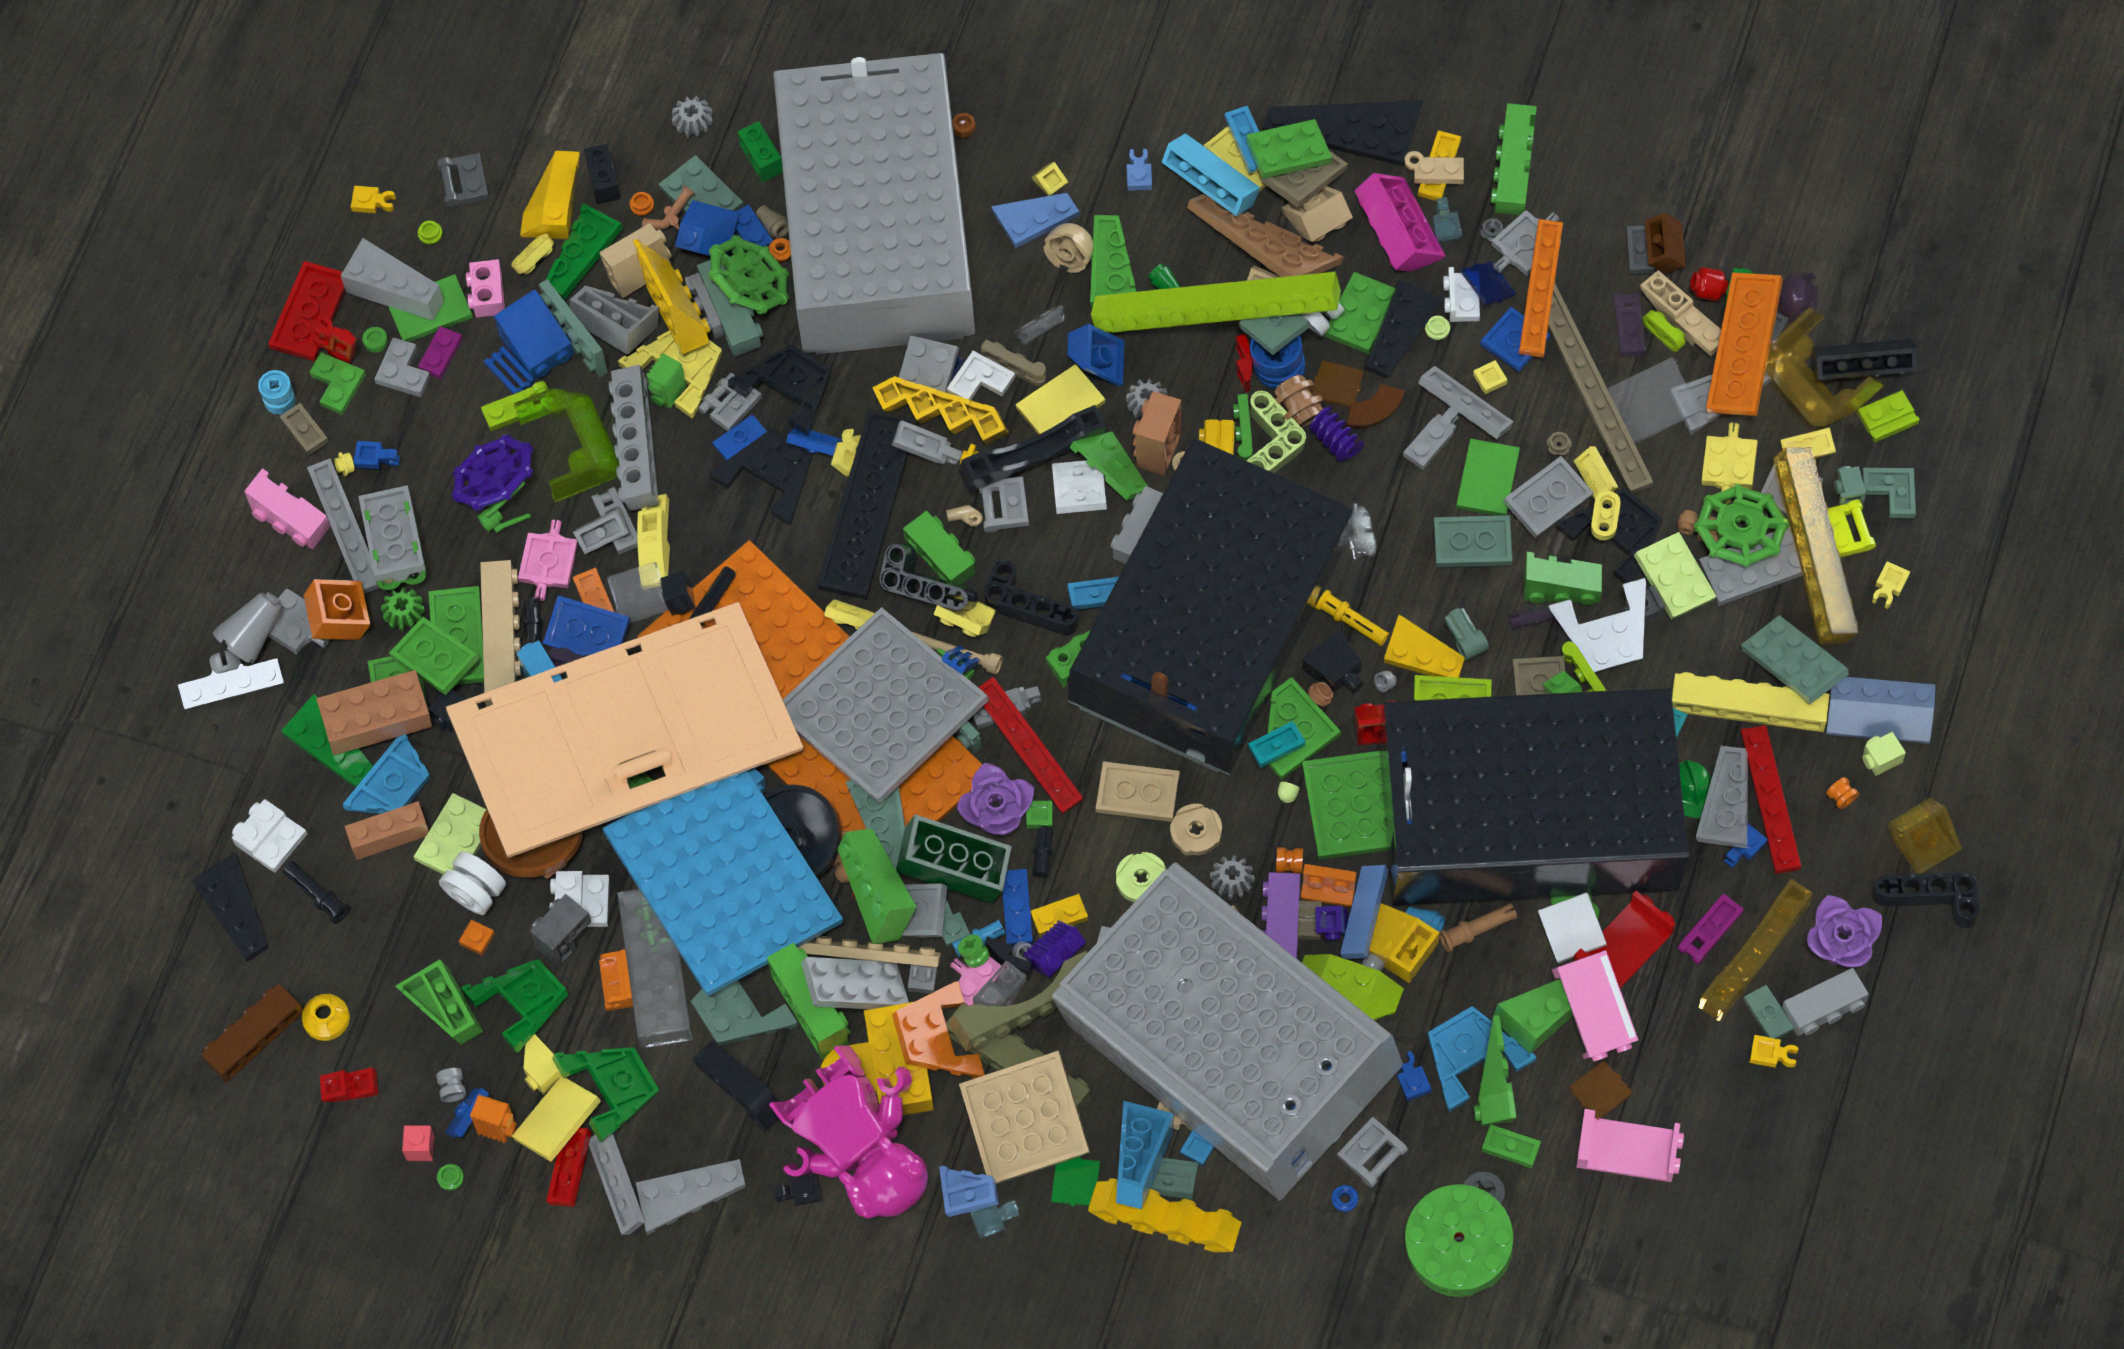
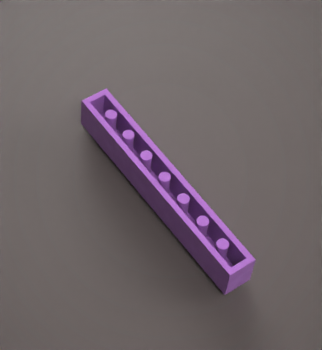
(1282, 909)

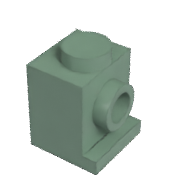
(1849, 485)

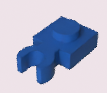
(1413, 1080)

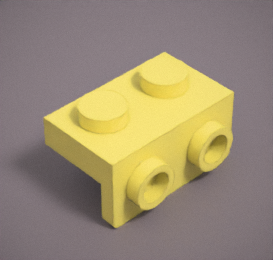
(973, 621)

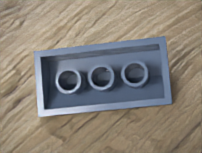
(1880, 707)

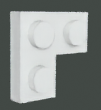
(977, 372)

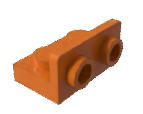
(1328, 885)

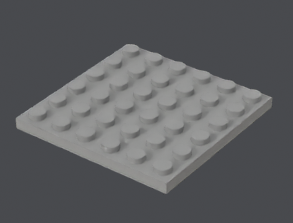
(881, 705)

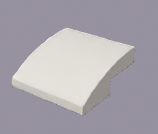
(1078, 487)
(1572, 927)

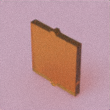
(1337, 383)
(1600, 1090)

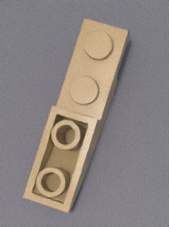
(1681, 313)

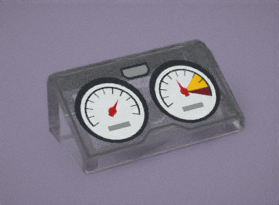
(1040, 324)

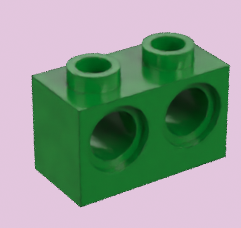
(760, 151)

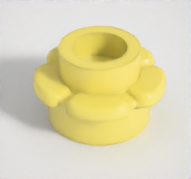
(344, 463)

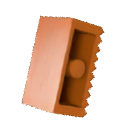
(493, 1119)

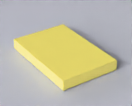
(1225, 148)
(1059, 400)
(556, 1118)

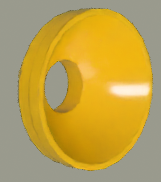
(330, 1027)

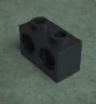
(602, 174)

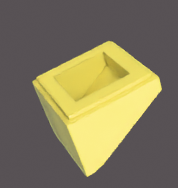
(1050, 178)

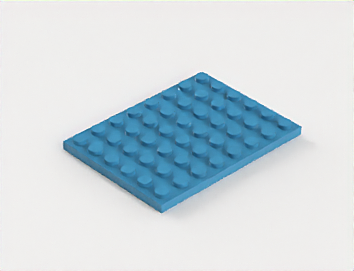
(722, 878)

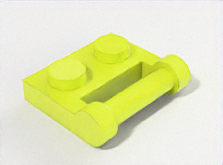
(1842, 533)

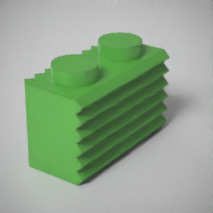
(666, 381)

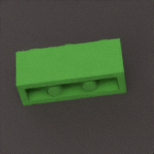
(939, 549)

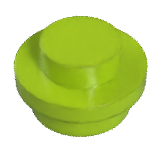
(429, 232)

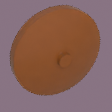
(529, 863)

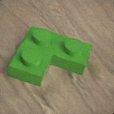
(342, 381)

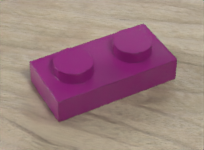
(440, 352)

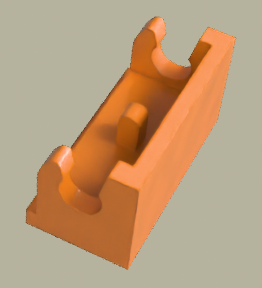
(615, 980)

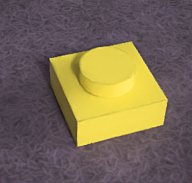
(1490, 377)

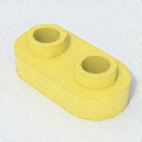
(532, 253)
(1605, 517)

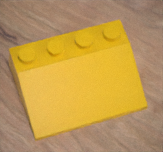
(672, 299)

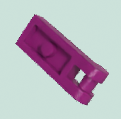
(1711, 928)

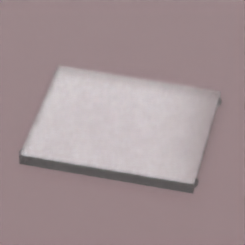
(1653, 400)

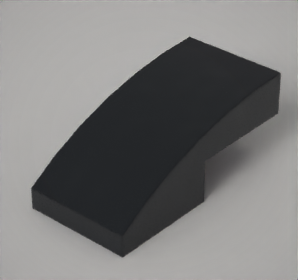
(1002, 951)

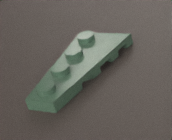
(884, 818)

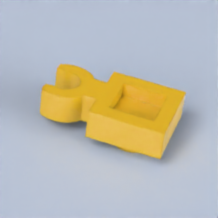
(369, 198)
(1767, 1052)

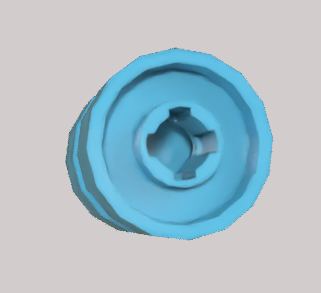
(277, 392)

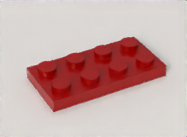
(313, 295)

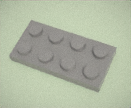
(1734, 581)
(853, 983)

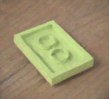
(1675, 575)
(451, 833)

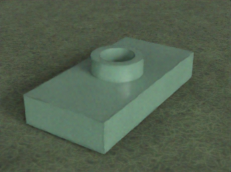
(1768, 1013)

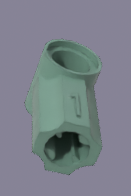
(1468, 639)

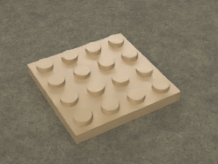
(1025, 1117)

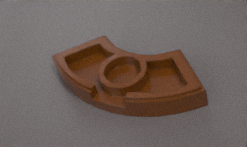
(1376, 409)

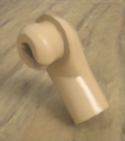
(966, 514)

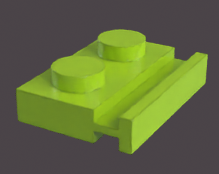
(1888, 416)

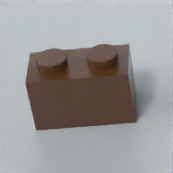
(1665, 243)

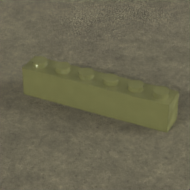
(1012, 1051)

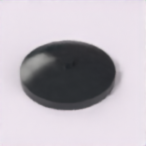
(809, 822)

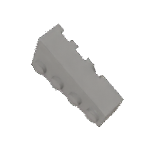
(390, 282)

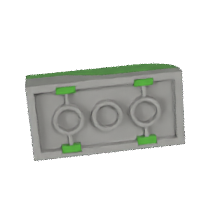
(393, 537)

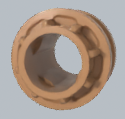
(1297, 399)

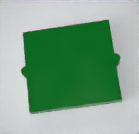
(1075, 1181)

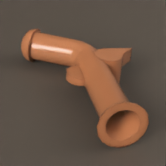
(671, 212)

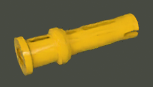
(1342, 609)

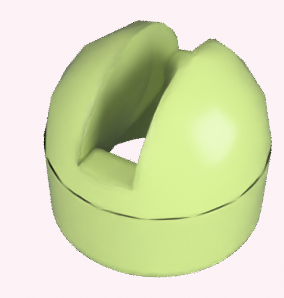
(1287, 792)

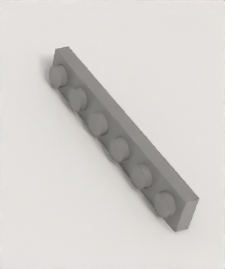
(343, 523)

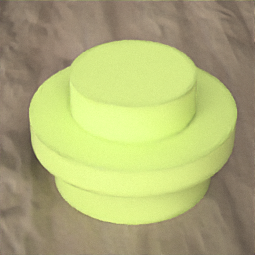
(1437, 328)

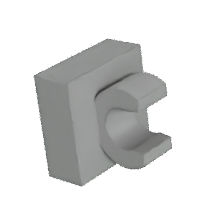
(922, 979)

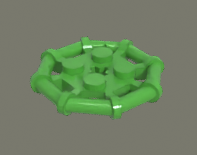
(760, 279)
(1739, 537)

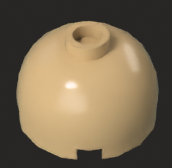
(1069, 246)

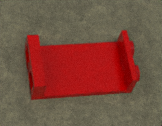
(1633, 937)

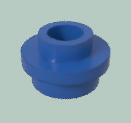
(1348, 1191)

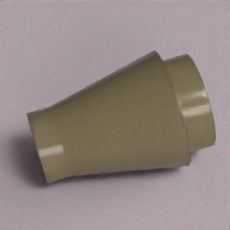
(773, 222)

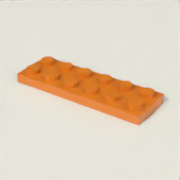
(1744, 344)

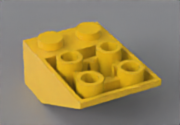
(1402, 942)

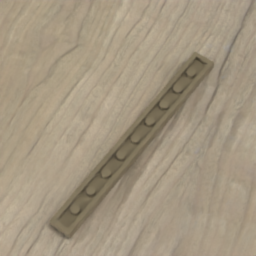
(1597, 397)

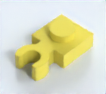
(845, 452)
(1891, 582)

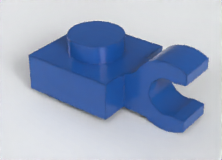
(372, 454)
(1755, 843)

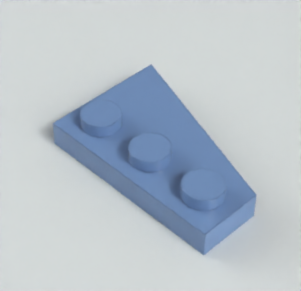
(1034, 217)

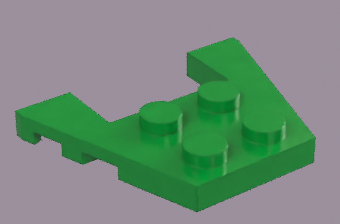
(529, 991)
(620, 1079)

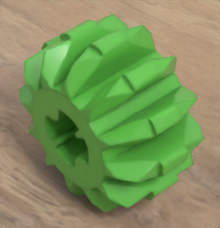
(394, 604)

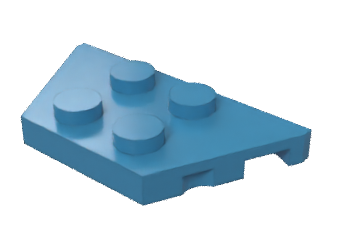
(391, 781)

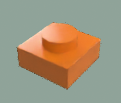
(476, 937)

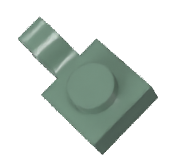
(953, 926)

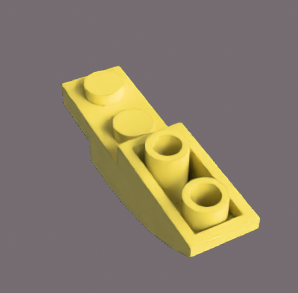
(652, 535)

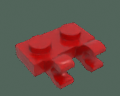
(337, 341)

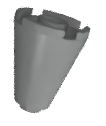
(249, 626)

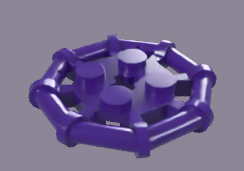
(500, 464)

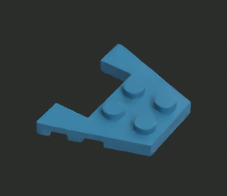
(1462, 1045)

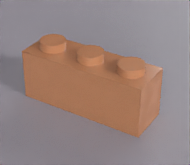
(387, 830)

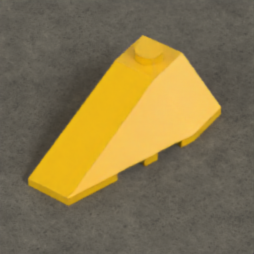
(553, 199)

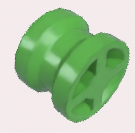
(973, 951)

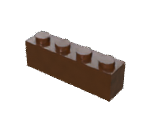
(251, 1033)

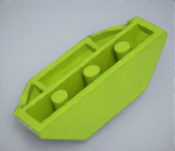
(1361, 985)

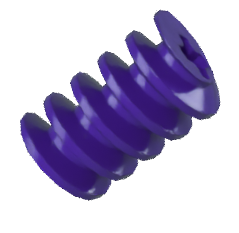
(1334, 436)

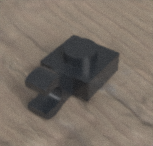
(803, 1190)

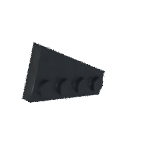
(1402, 322)
(230, 902)

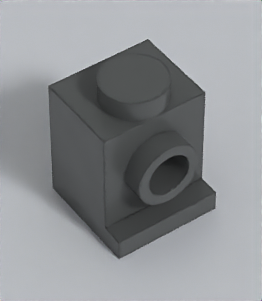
(1654, 606)

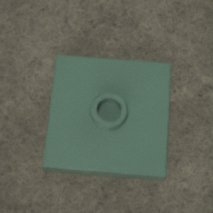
(1275, 331)

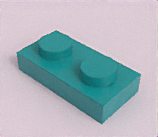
(1276, 744)

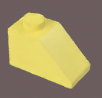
(539, 1066)

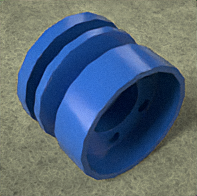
(1266, 365)

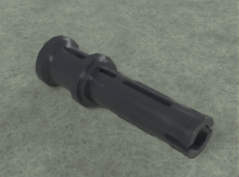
(324, 899)

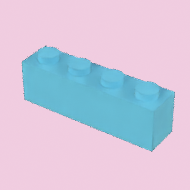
(1210, 174)

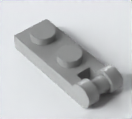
(626, 542)

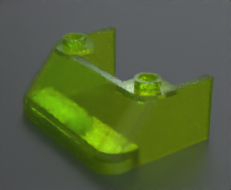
(592, 463)

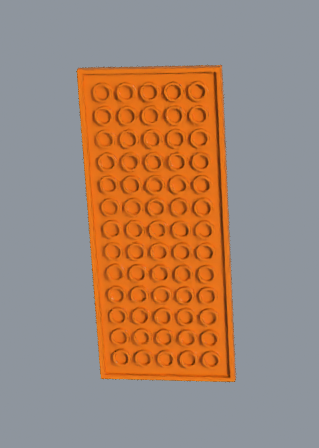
(794, 643)

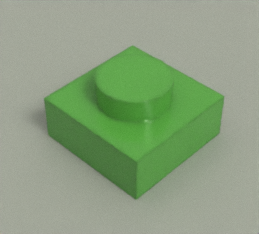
(1040, 814)

